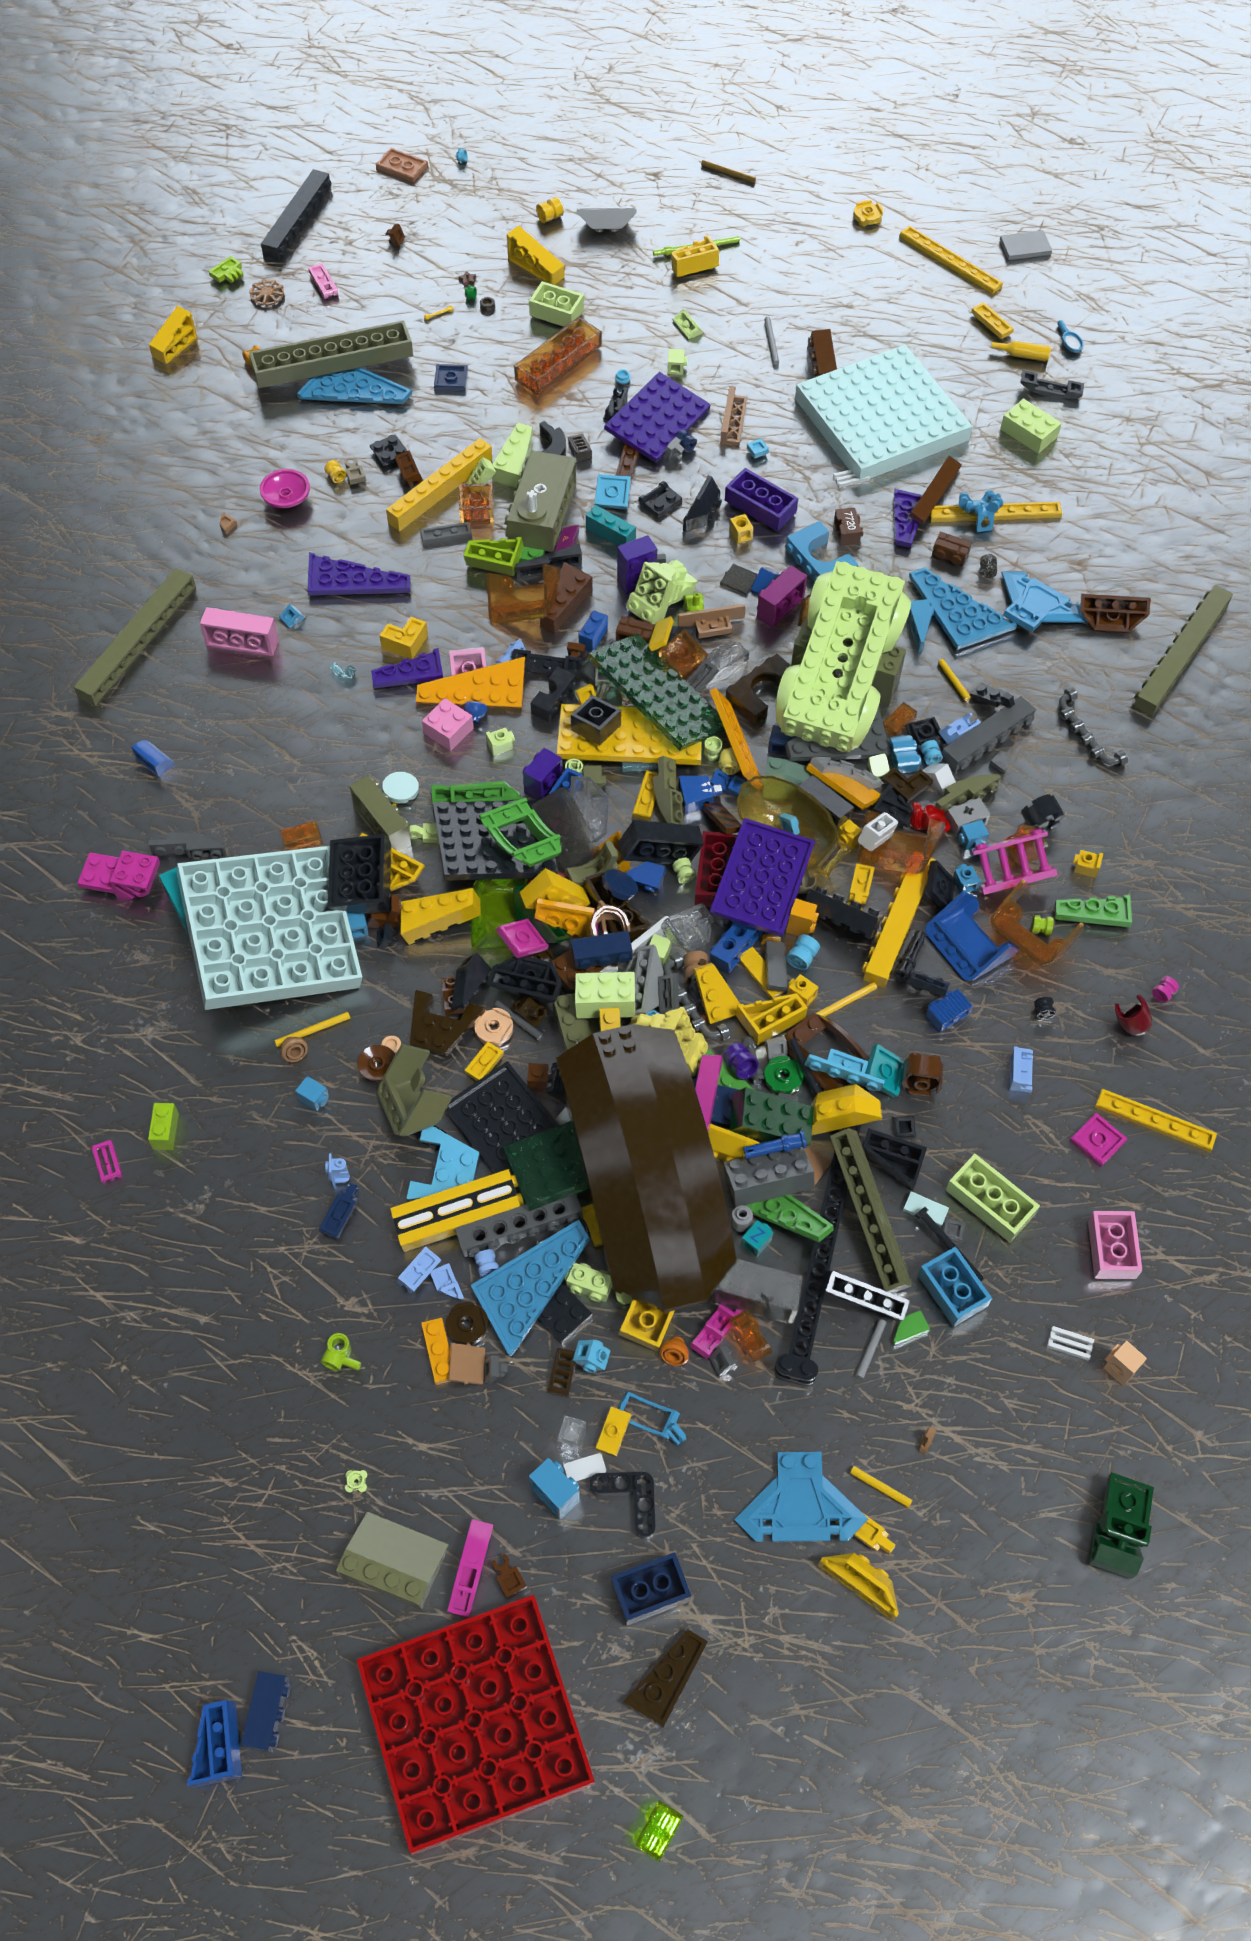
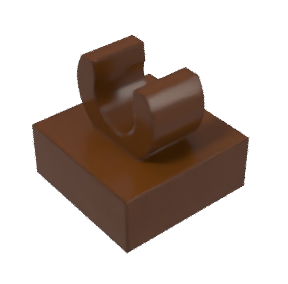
(396, 235)
(576, 649)

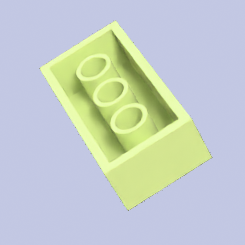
(992, 1198)

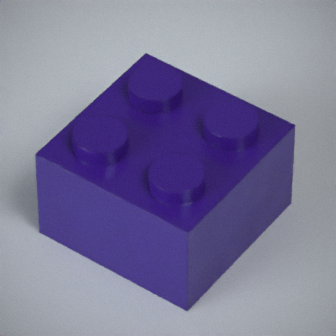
(542, 774)

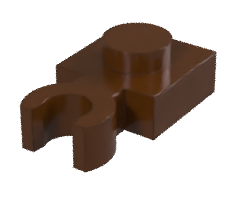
(510, 1579)

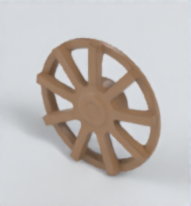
(266, 292)

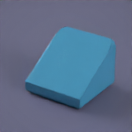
(291, 616)

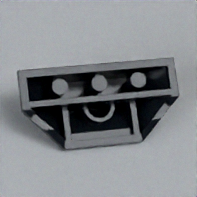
(703, 507)
(527, 978)

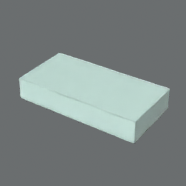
(917, 1202)

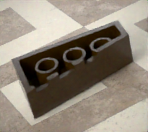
(596, 892)

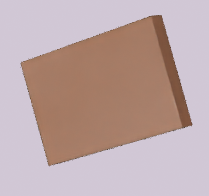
(402, 164)

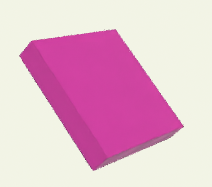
(522, 938)
(1098, 1139)

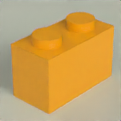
(802, 918)

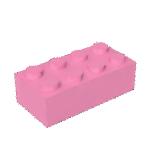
(239, 631)

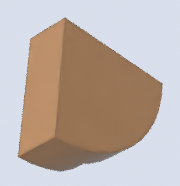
(227, 523)
(927, 1439)

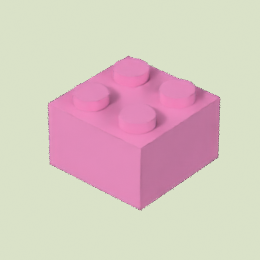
(447, 724)

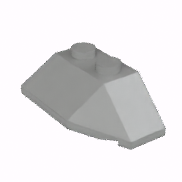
(606, 217)
(647, 970)

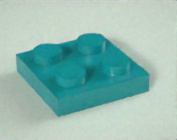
(887, 1067)

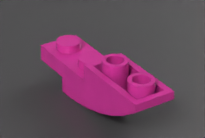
(470, 1568)

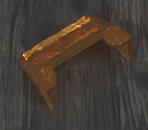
(520, 603)
(904, 850)

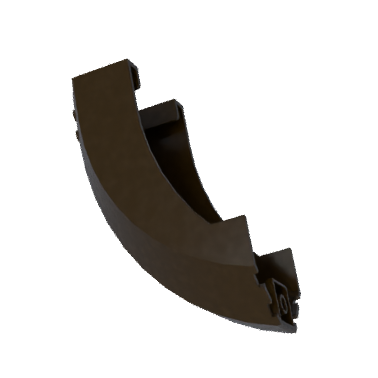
(648, 1165)

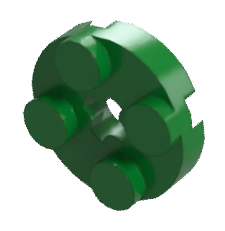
(788, 1066)

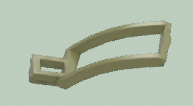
(604, 683)

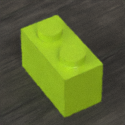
(163, 1126)

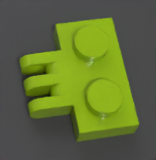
(227, 269)

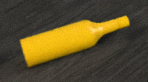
(1025, 350)

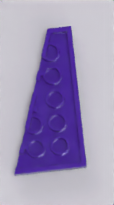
(348, 577)

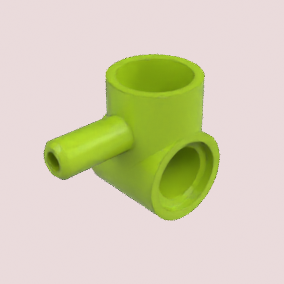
(694, 602)
(334, 1358)

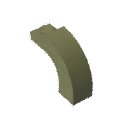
(604, 861)

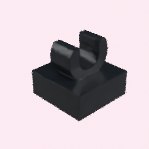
(385, 935)

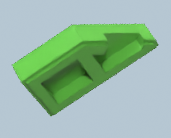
(911, 1327)

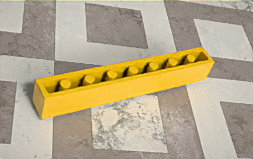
(437, 485)
(895, 927)

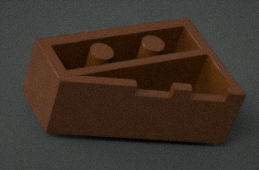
(821, 352)

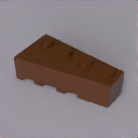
(570, 593)

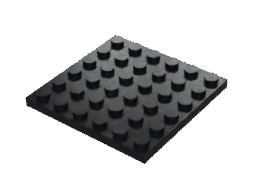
(471, 851)

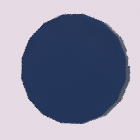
(619, 884)

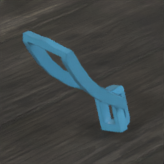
(670, 1425)

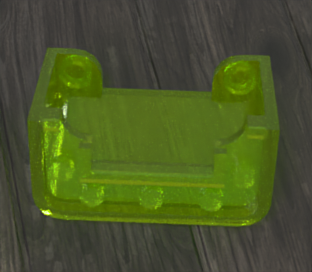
(496, 909)

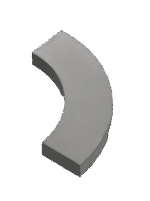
(844, 768)

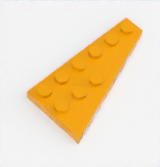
(492, 685)

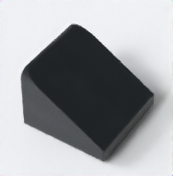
(904, 1125)

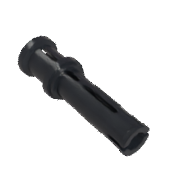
(906, 968)

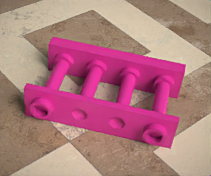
(1009, 880)

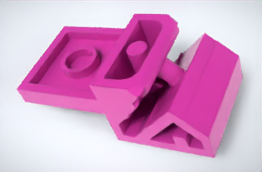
(122, 875)

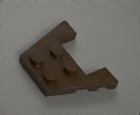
(438, 1032)

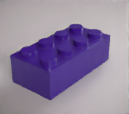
(761, 499)

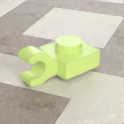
(428, 832)

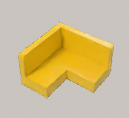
(404, 641)

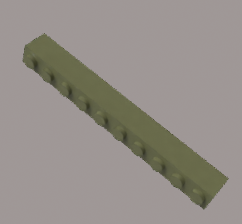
(134, 637)
(1182, 650)

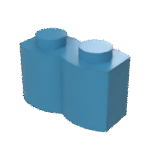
(904, 754)

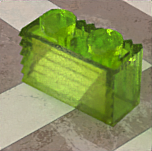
(658, 1831)

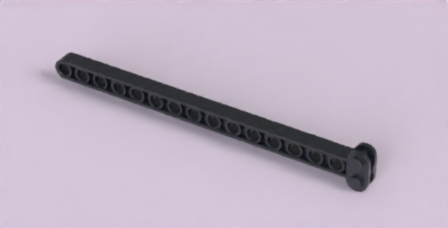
(797, 1366)

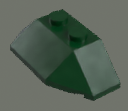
(548, 932)

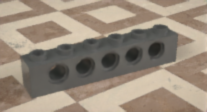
(508, 1219)

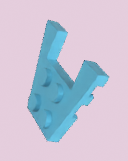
(454, 1164)

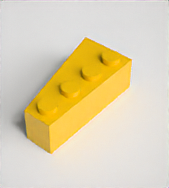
(533, 257)
(437, 912)

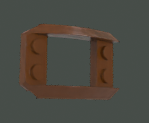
(811, 1027)

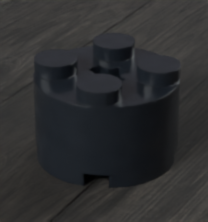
(1043, 813)

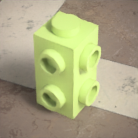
(590, 1282)

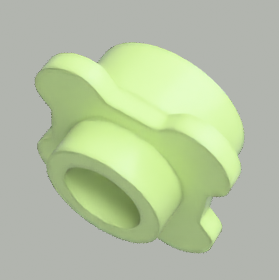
(352, 1476)

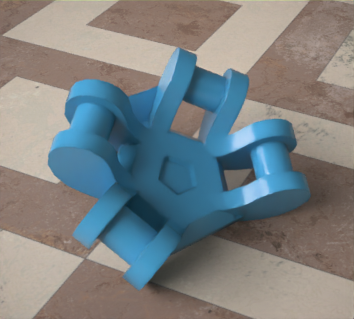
(983, 508)

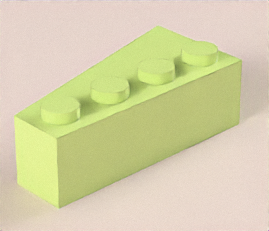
(513, 455)

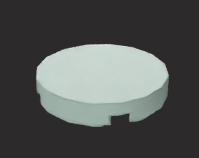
(400, 787)

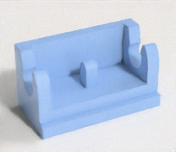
(958, 728)
(1021, 1069)
(418, 1270)

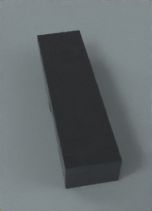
(534, 567)

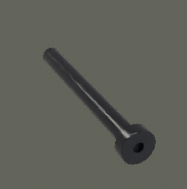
(943, 1237)

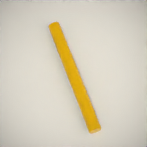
(847, 1000)
(315, 1028)

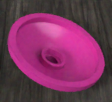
(284, 488)

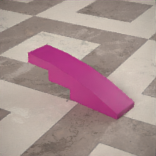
(714, 1331)

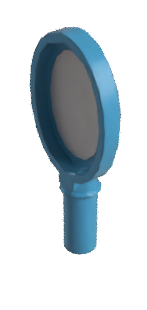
(1070, 339)

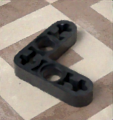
(632, 1489)

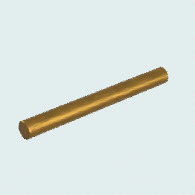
(728, 171)

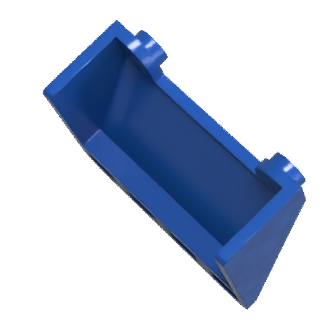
(965, 941)

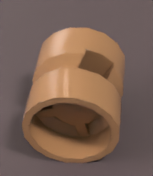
(691, 961)

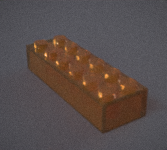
(558, 355)

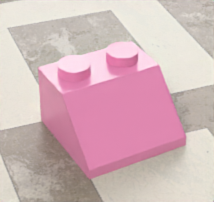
(467, 660)

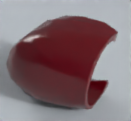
(1137, 1019)

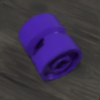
(741, 1061)

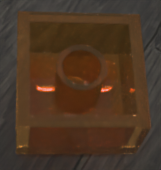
(476, 503)
(683, 653)

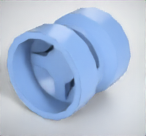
(486, 1262)

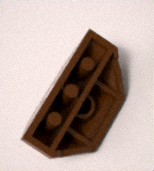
(1114, 612)

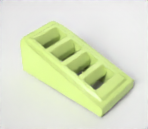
(482, 472)

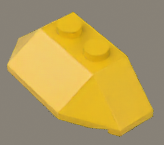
(403, 869)
(844, 1108)
(728, 1144)
(863, 1580)

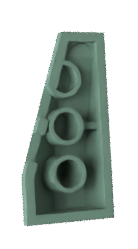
(788, 771)

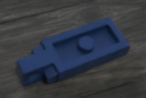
(340, 1212)

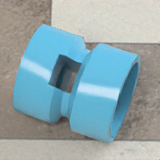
(803, 952)

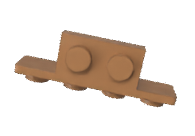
(712, 621)

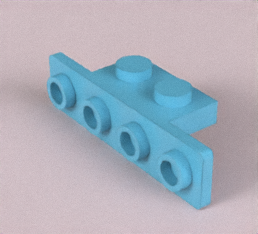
(845, 1067)

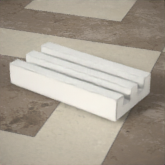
(849, 477)
(1083, 1339)

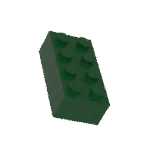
(769, 1116)

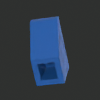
(648, 875)

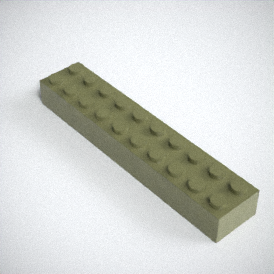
(331, 354)

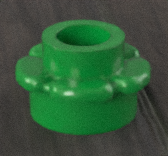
(471, 292)

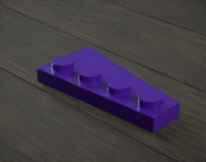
(904, 525)
(417, 670)

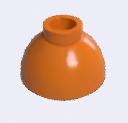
(675, 1352)

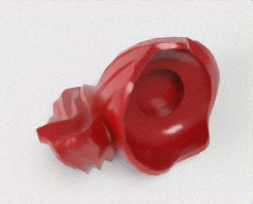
(920, 818)

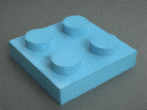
(612, 491)

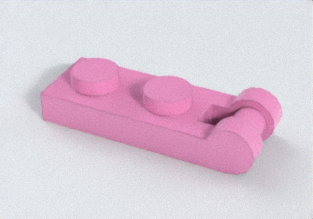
(323, 280)

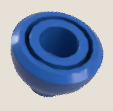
(475, 709)

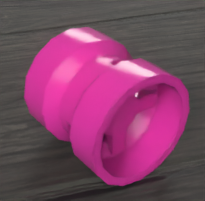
(1167, 987)

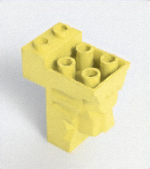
(691, 1043)

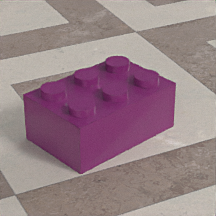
(781, 596)

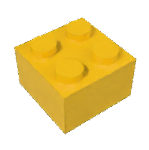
(645, 1325)

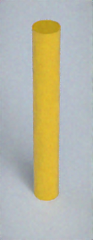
(954, 679)
(899, 1497)

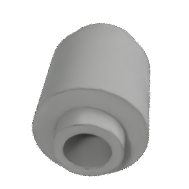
(741, 1218)

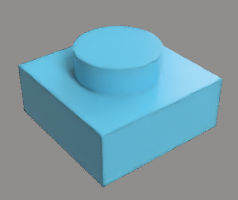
(757, 448)
(789, 823)

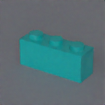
(609, 526)

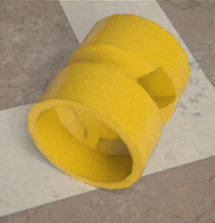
(549, 210)

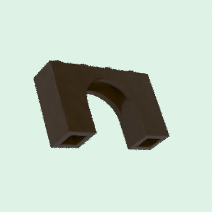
(741, 693)

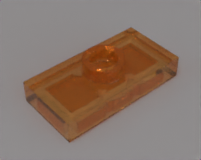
(899, 718)

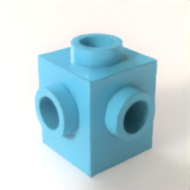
(591, 1355)

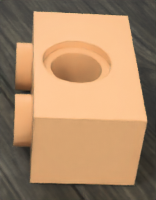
(1124, 1362)

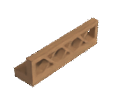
(731, 408)

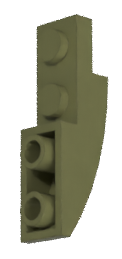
(968, 789)
(665, 791)

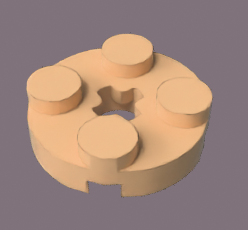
(498, 1036)

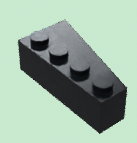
(845, 912)

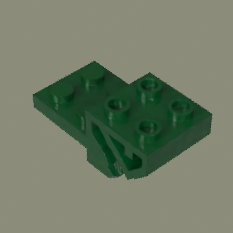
(1122, 1526)

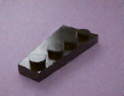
(665, 1683)

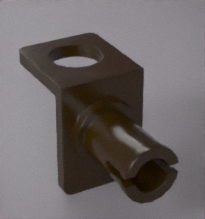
(529, 1010)

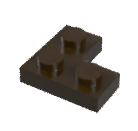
(907, 787)

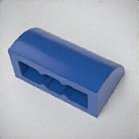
(152, 757)

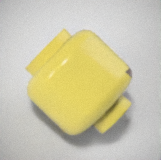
(728, 762)

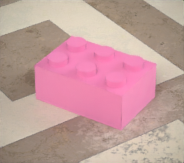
(1114, 1245)

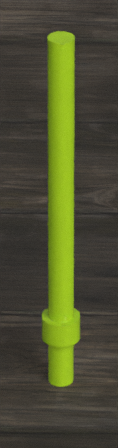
(667, 250)

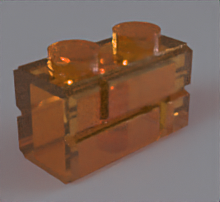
(301, 836)

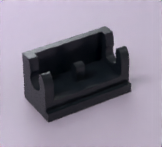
(616, 403)

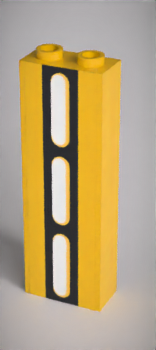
(440, 1213)

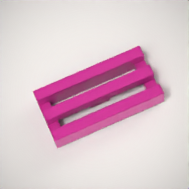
(111, 1175)

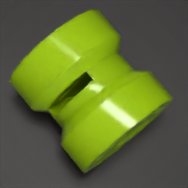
(1042, 925)

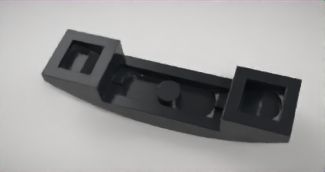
(1049, 388)
(547, 664)

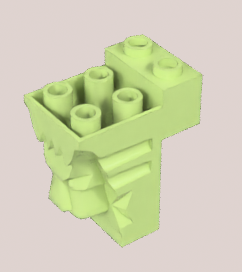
(658, 588)

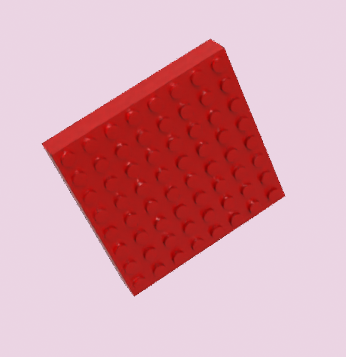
(474, 1724)

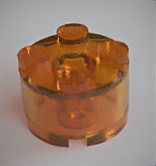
(1030, 847)

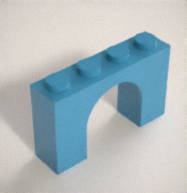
(807, 539)

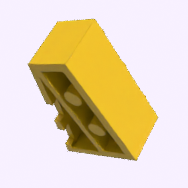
(555, 888)
(771, 1017)

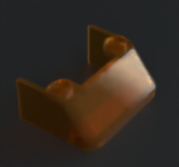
(1006, 923)

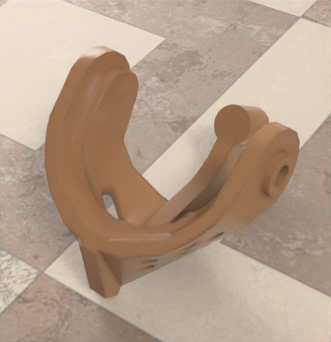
(604, 913)

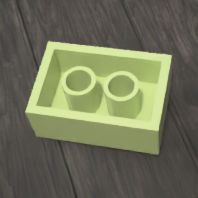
(556, 304)
(1030, 426)
(605, 991)

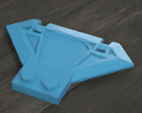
(1037, 602)
(800, 1504)

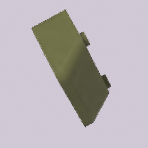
(400, 1094)

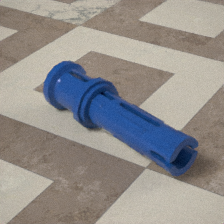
(784, 1143)

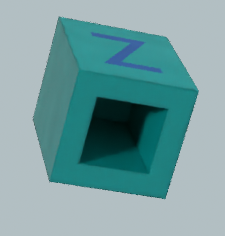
(757, 1238)

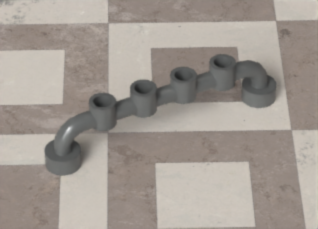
(1087, 737)
(698, 1022)

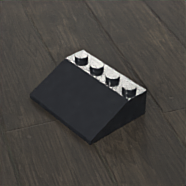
(360, 874)

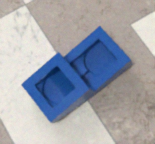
(729, 784)

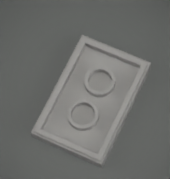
(1026, 245)

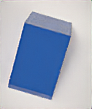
(763, 579)

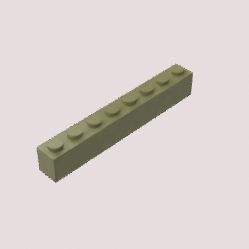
(871, 1211)

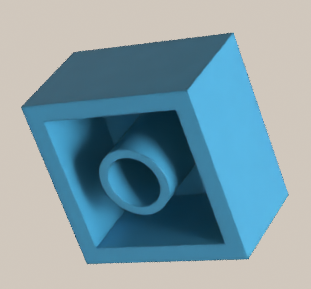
(554, 1487)

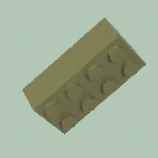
(379, 813)

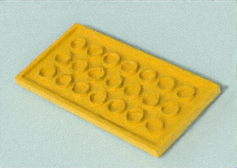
(632, 742)

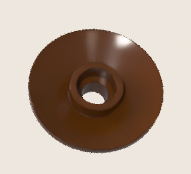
(372, 1056)

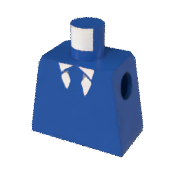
(696, 792)

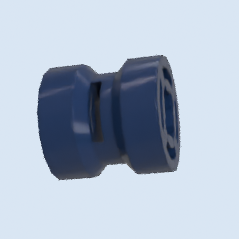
(687, 442)

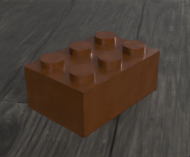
(567, 972)

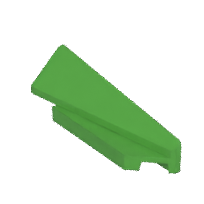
(474, 792)

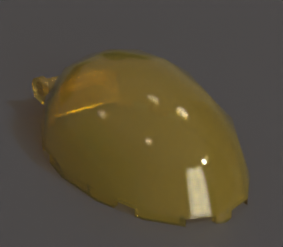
(768, 797)

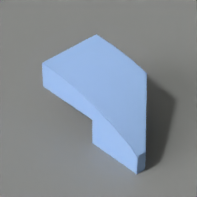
(446, 1282)

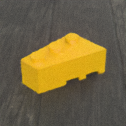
(695, 258)
(173, 335)

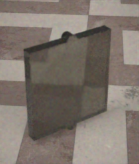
(739, 579)

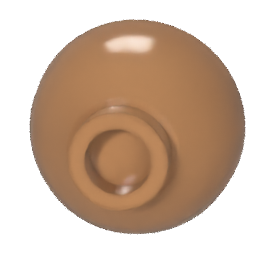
(294, 1049)

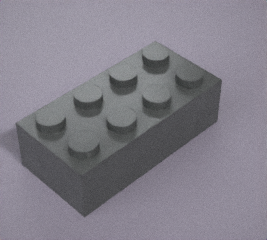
(768, 1176)

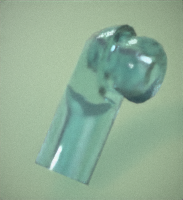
(349, 672)

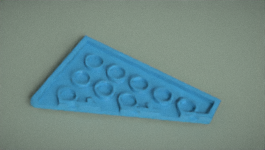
(354, 386)
(957, 613)
(523, 1287)

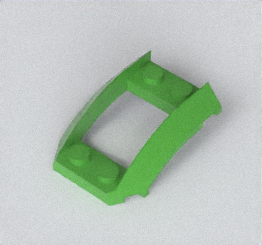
(531, 855)

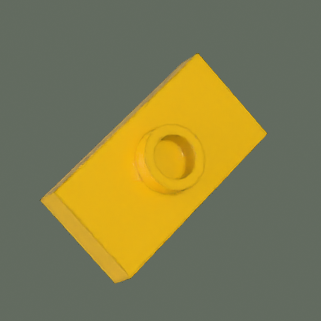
(613, 1431)

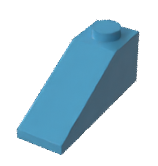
(919, 621)

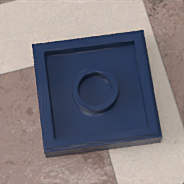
(450, 377)

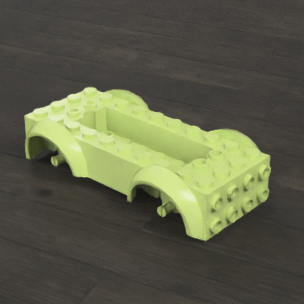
(842, 606)

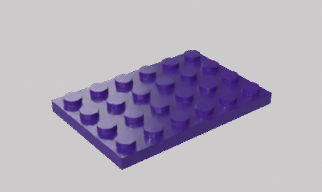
(656, 416)
(762, 877)

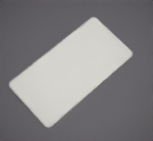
(585, 1467)

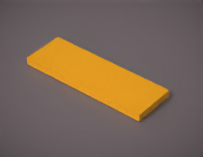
(735, 735)

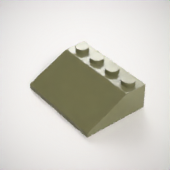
(571, 1028)
(392, 1560)

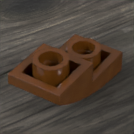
(448, 989)

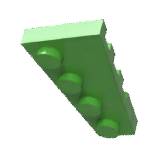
(1098, 911)
(793, 1215)

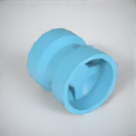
(931, 752)

